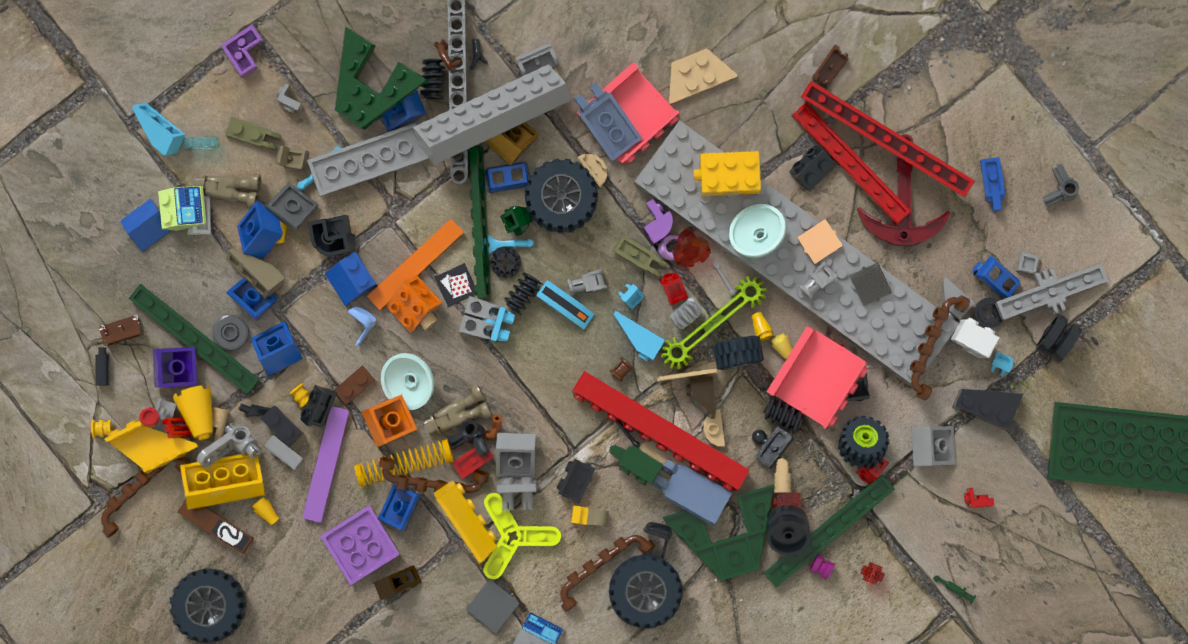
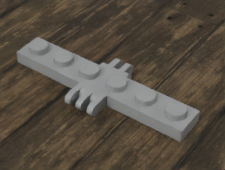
(1051, 291)

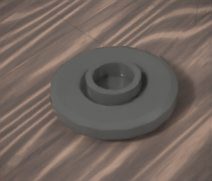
(230, 332)

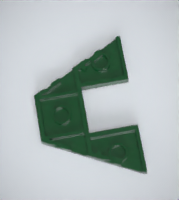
(359, 101)
(735, 554)

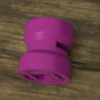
(822, 567)

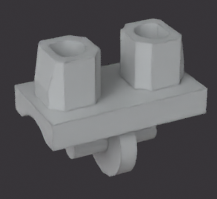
(166, 410)

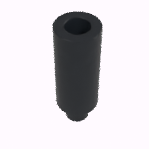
(102, 374)

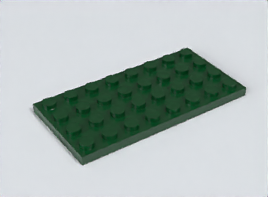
(1119, 447)

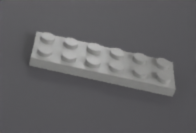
(366, 160)

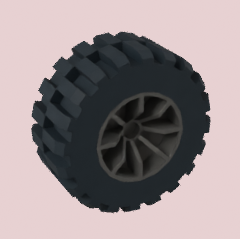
(561, 196)
(645, 591)
(207, 605)

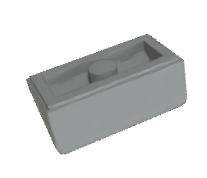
(283, 452)

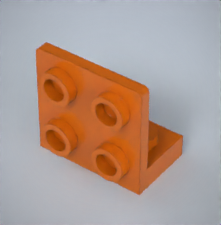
(413, 303)

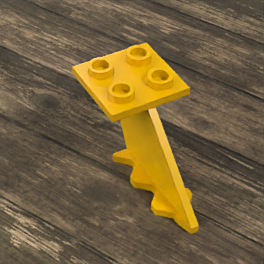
(148, 446)

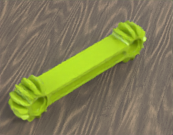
(714, 322)

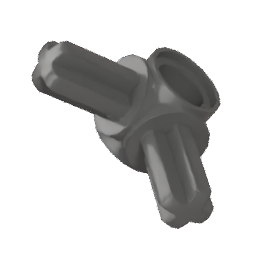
(1060, 193)

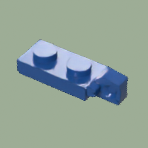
(993, 182)

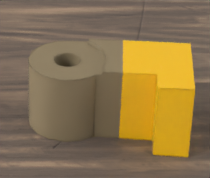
(589, 516)

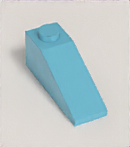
(159, 130)
(642, 340)

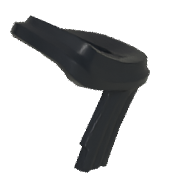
(661, 531)

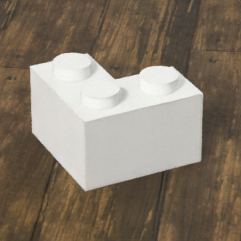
(975, 339)

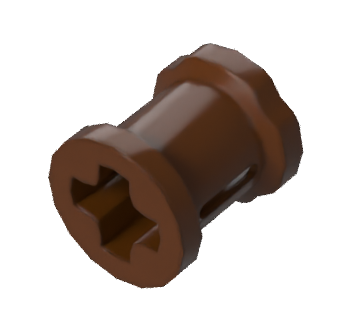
(622, 369)

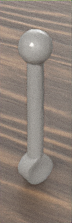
(716, 265)

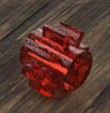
(872, 573)

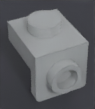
(289, 104)

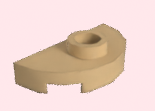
(595, 166)
(713, 430)

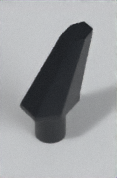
(253, 410)

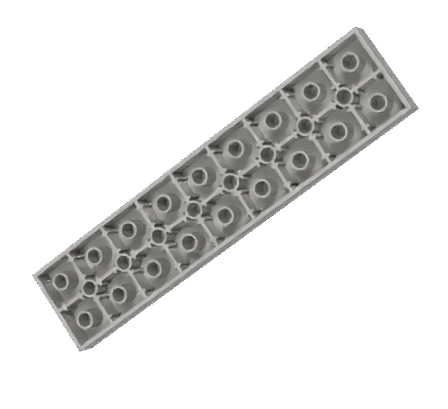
(882, 329)

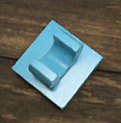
(632, 296)
(1003, 362)

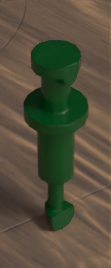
(956, 589)

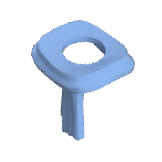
(365, 318)

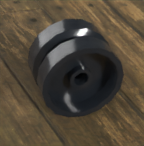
(1056, 336)
(788, 530)

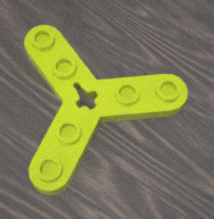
(526, 536)

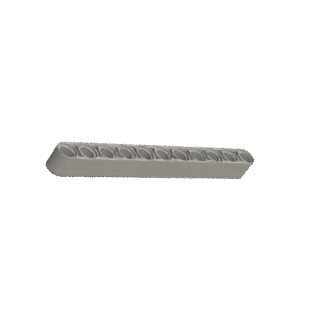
(460, 72)

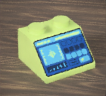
(182, 207)

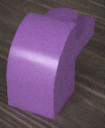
(661, 225)

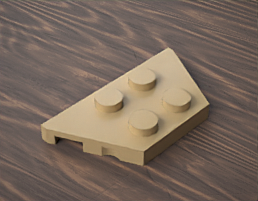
(697, 74)

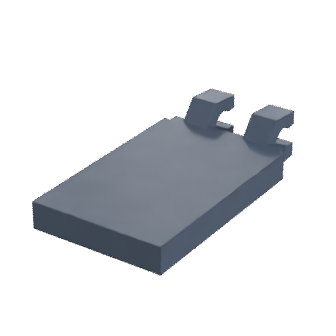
(607, 122)
(692, 492)

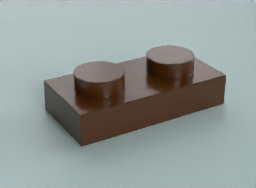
(354, 385)

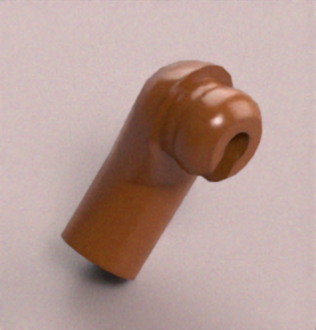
(496, 427)

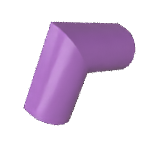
(237, 48)

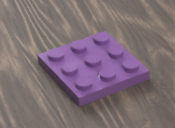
(360, 545)

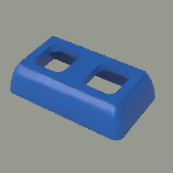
(508, 183)
(996, 286)

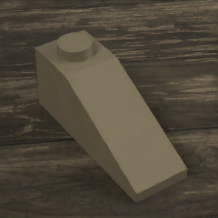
(259, 274)

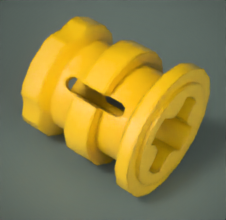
(300, 395)
(101, 428)

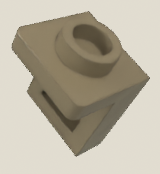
(292, 158)

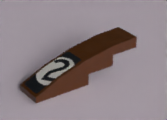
(217, 526)

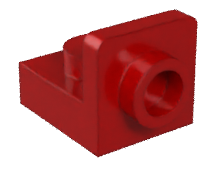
(673, 288)
(872, 474)
(981, 501)

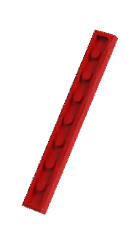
(851, 163)

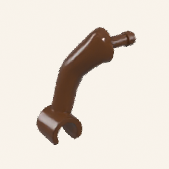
(442, 47)

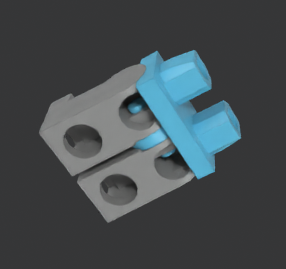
(489, 326)

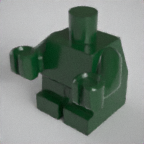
(516, 219)

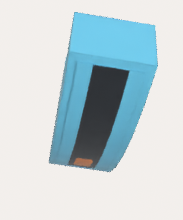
(565, 304)

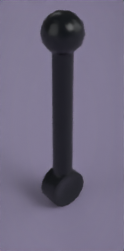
(635, 443)

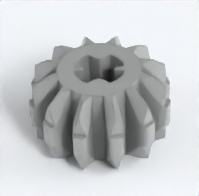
(686, 313)

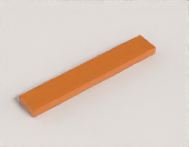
(416, 263)

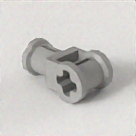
(818, 278)
(589, 283)

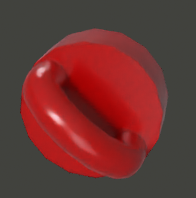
(149, 417)

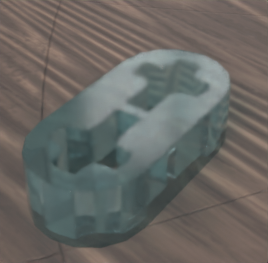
(201, 143)

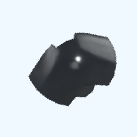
(332, 235)

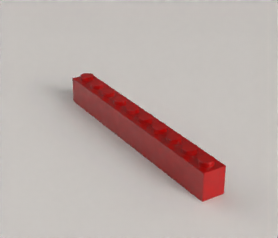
(888, 139)
(660, 431)

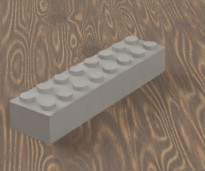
(491, 114)

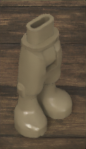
(225, 188)
(455, 414)

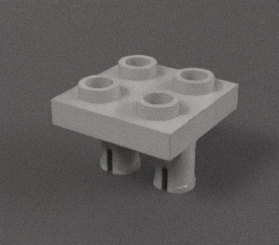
(525, 486)

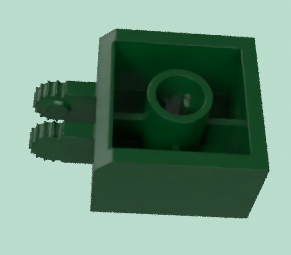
(636, 462)

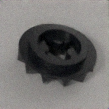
(511, 269)
(980, 315)

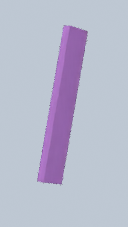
(326, 464)

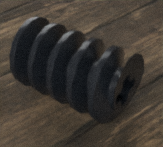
(432, 74)
(522, 293)
(783, 415)

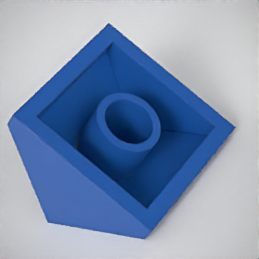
(144, 225)
(250, 299)
(399, 507)

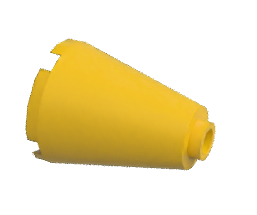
(196, 409)

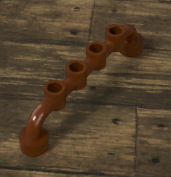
(926, 349)
(422, 484)
(128, 492)
(590, 566)

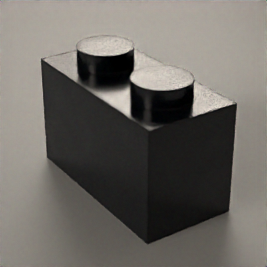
(282, 426)

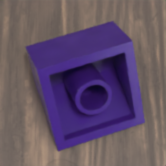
(174, 367)

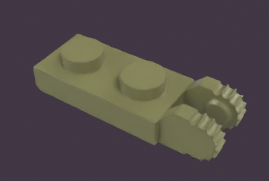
(250, 133)
(638, 255)

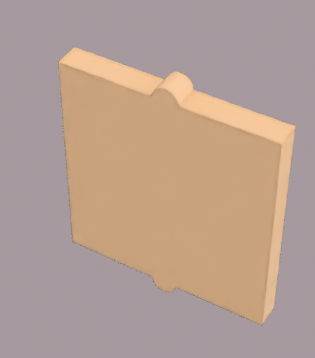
(819, 241)

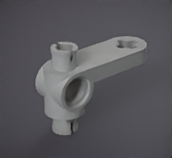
(235, 439)

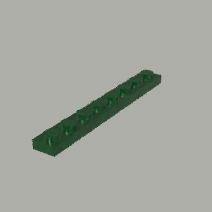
(479, 217)
(194, 338)
(831, 529)

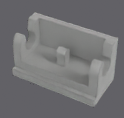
(536, 59)

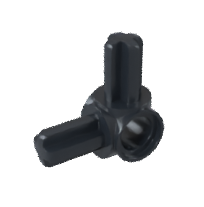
(475, 438)

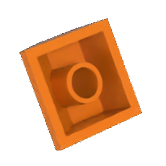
(389, 420)

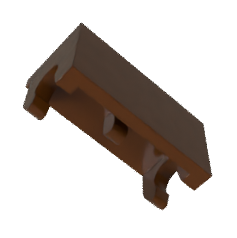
(830, 67)
(121, 330)

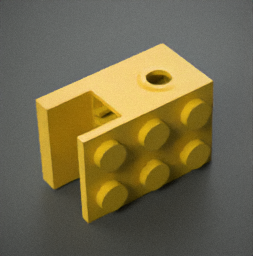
(729, 173)

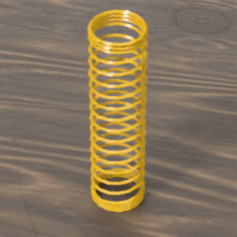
(361, 475)

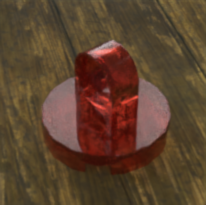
(690, 250)

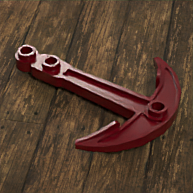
(891, 233)

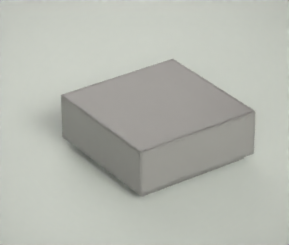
(1028, 263)

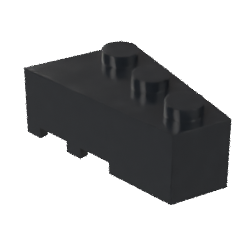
(988, 406)

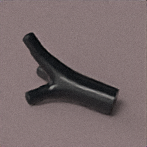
(477, 54)

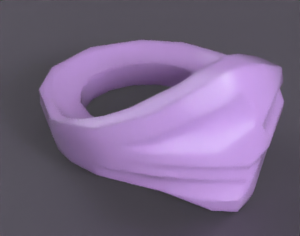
(662, 251)

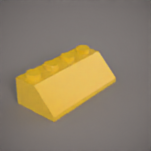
(223, 481)
(466, 521)

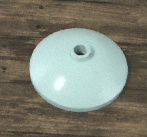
(751, 224)
(397, 380)

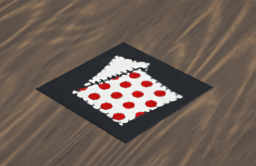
(456, 284)

